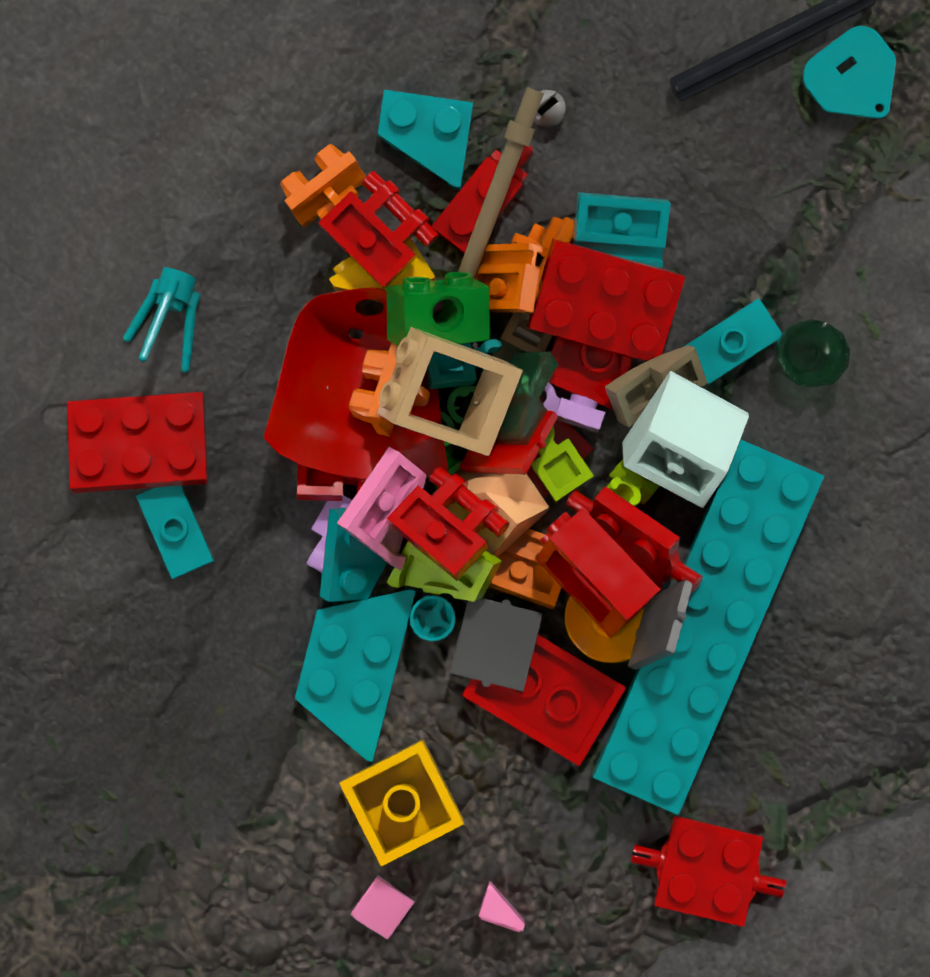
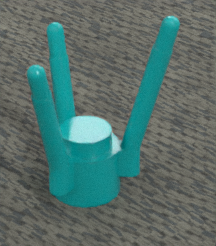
(169, 293)

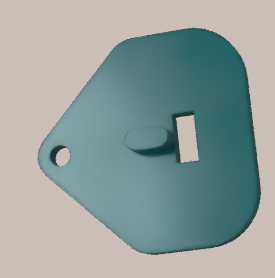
(859, 87)

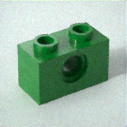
(461, 318)

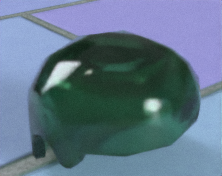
(812, 353)

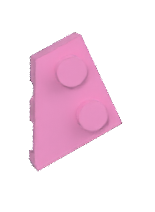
(377, 498)

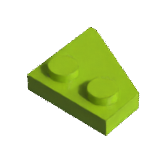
(423, 573)

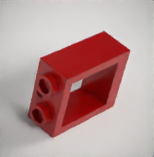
(595, 571)

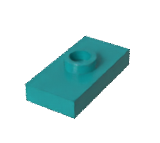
(735, 340)
(175, 529)

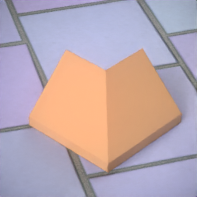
(517, 503)

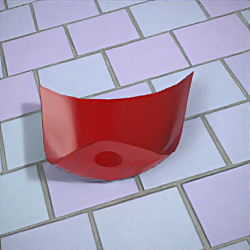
(315, 422)

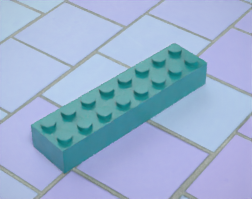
(681, 697)

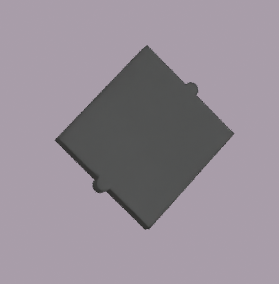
(660, 625)
(496, 643)

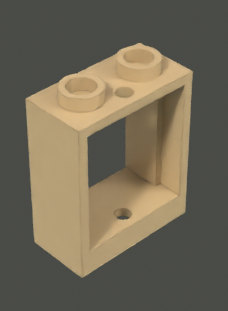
(486, 406)

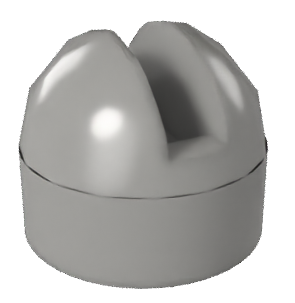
(555, 113)

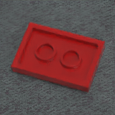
(605, 301)
(137, 442)
(560, 704)

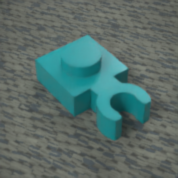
(450, 372)

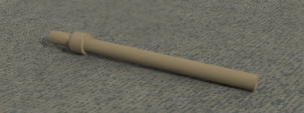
(517, 134)

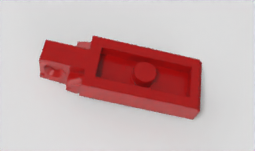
(461, 214)

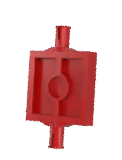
(640, 536)
(708, 871)

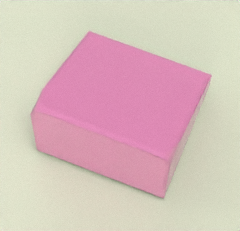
(382, 907)
(499, 911)

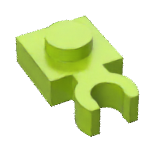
(560, 467)
(631, 485)

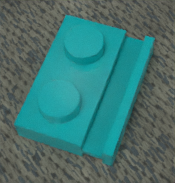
(622, 226)

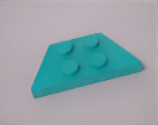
(354, 666)

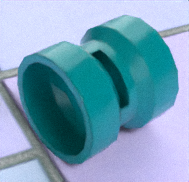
(432, 618)

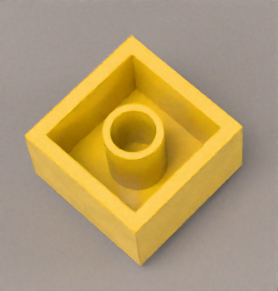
(402, 802)

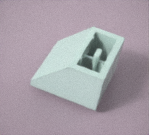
(684, 439)

